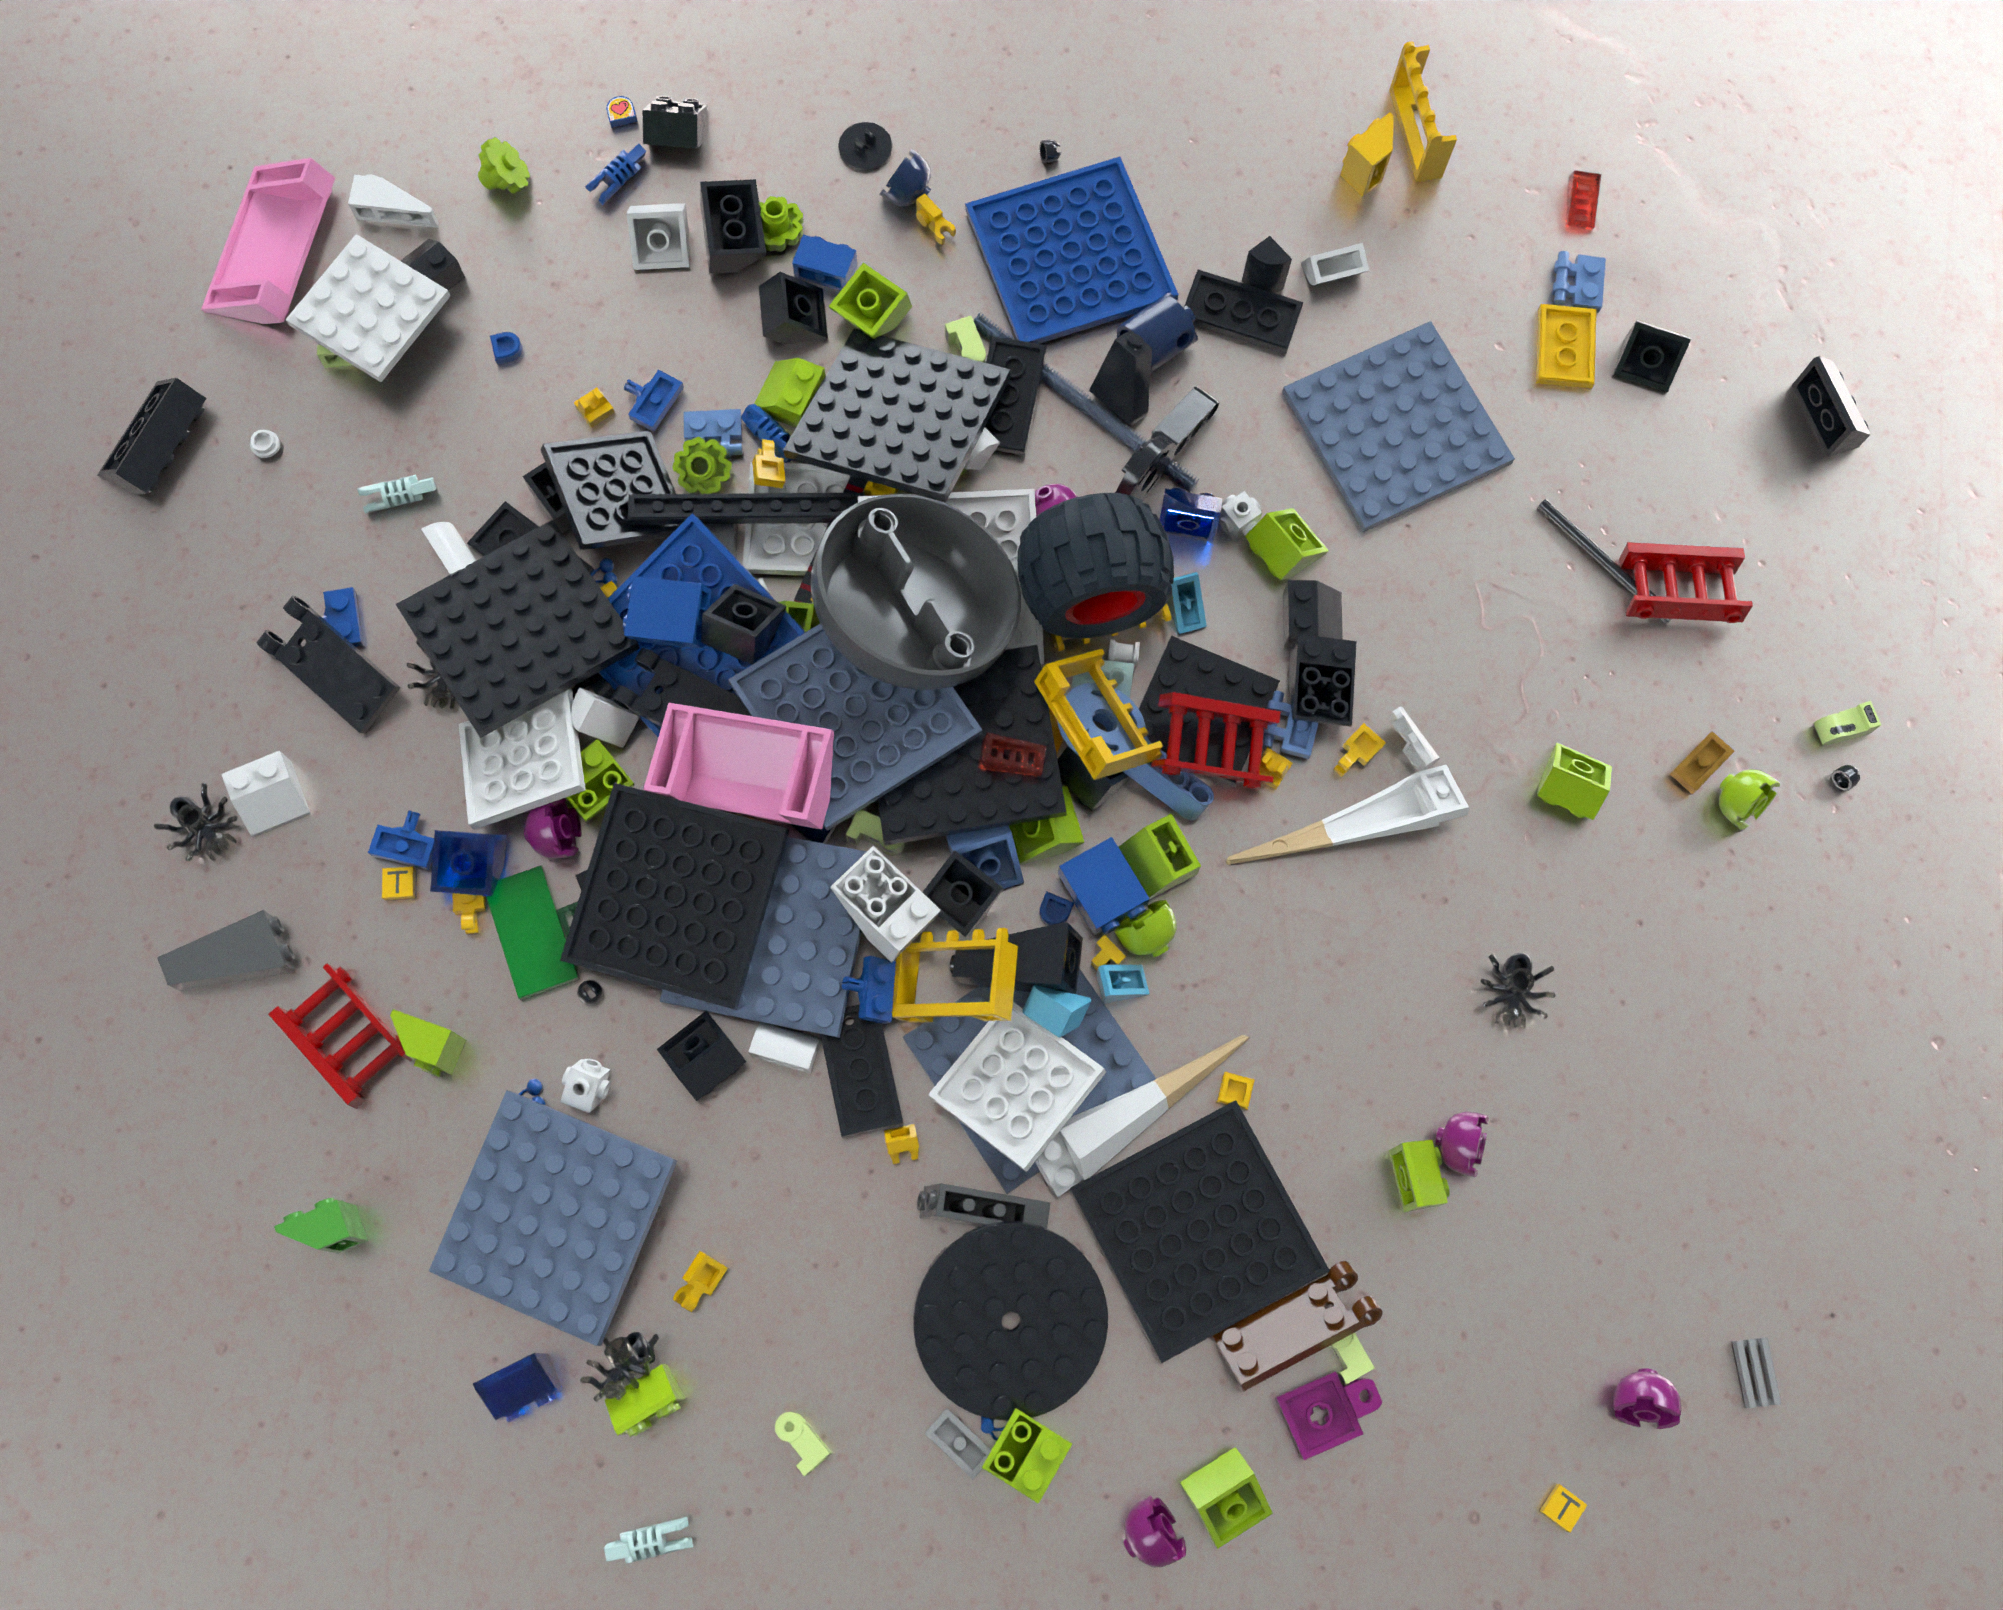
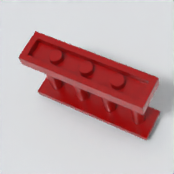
(1690, 559)
(1232, 716)
(310, 1043)

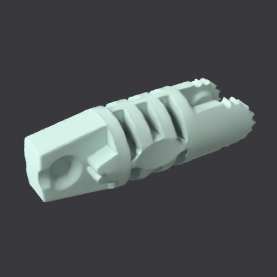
(397, 492)
(647, 1542)

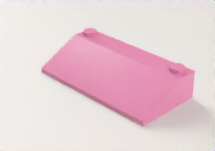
(269, 241)
(743, 765)

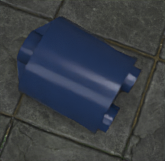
(1163, 327)

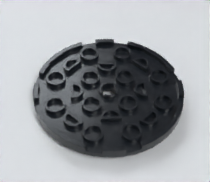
(1001, 1272)

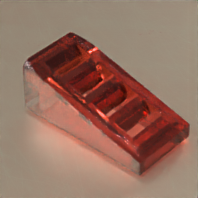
(1588, 179)
(997, 763)

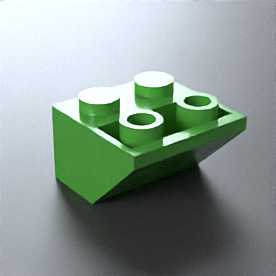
(328, 1227)

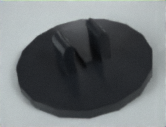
(865, 146)

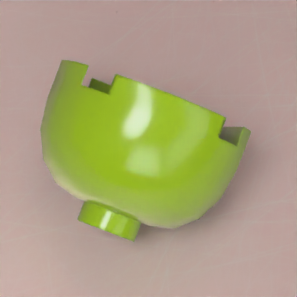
(1746, 795)
(1149, 931)

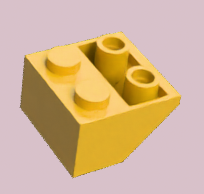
(1369, 155)

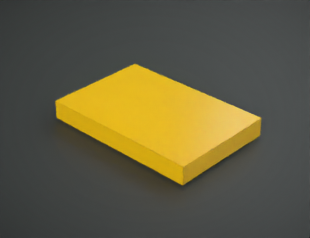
(1566, 346)

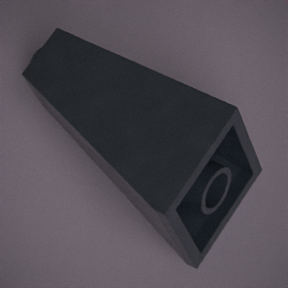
(1045, 958)

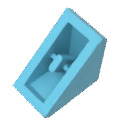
(1187, 603)
(1121, 982)
(1055, 1009)

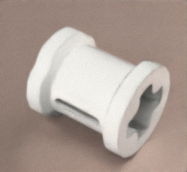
(1124, 652)

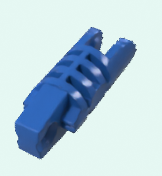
(617, 172)
(766, 428)

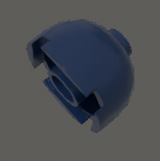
(908, 181)

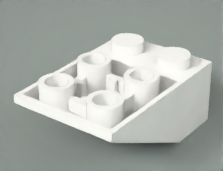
(884, 903)

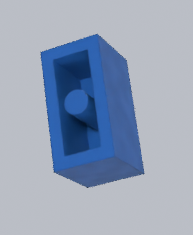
(824, 262)

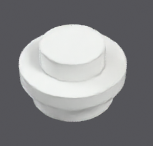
(264, 443)

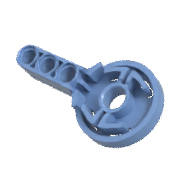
(1180, 792)

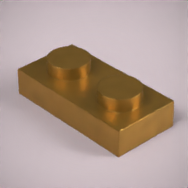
(1702, 762)

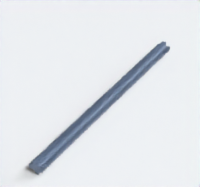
(1093, 410)

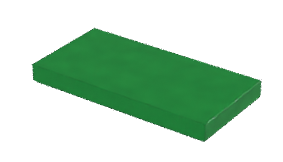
(530, 933)

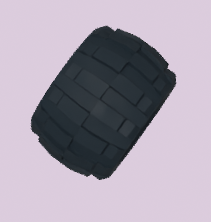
(1095, 565)

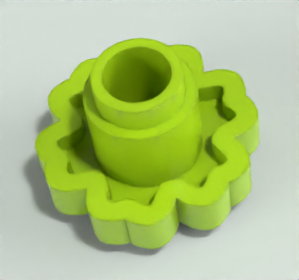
(502, 167)
(780, 223)
(702, 466)

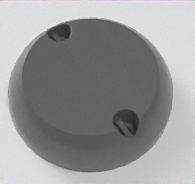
(915, 592)

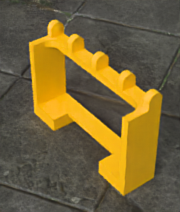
(1408, 95)
(1094, 751)
(1001, 987)

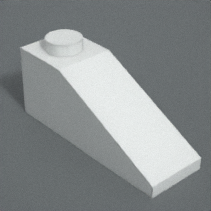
(381, 201)

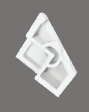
(1417, 747)

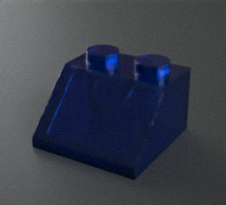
(1190, 514)
(467, 862)
(519, 1387)

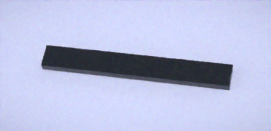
(738, 508)

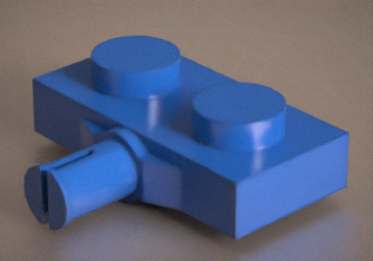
(653, 399)
(343, 614)
(403, 844)
(874, 989)

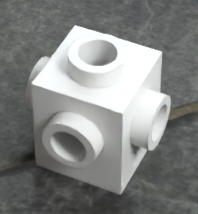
(1239, 515)
(585, 1085)

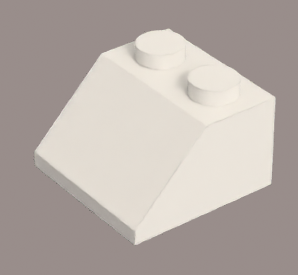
(659, 236)
(266, 793)

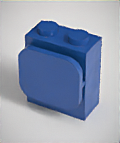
(666, 612)
(1103, 887)

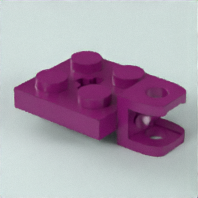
(1342, 1407)

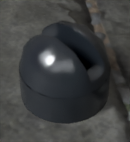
(1048, 150)
(1849, 780)
(595, 987)

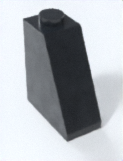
(1125, 378)

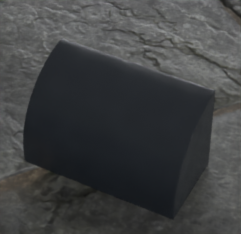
(1267, 266)

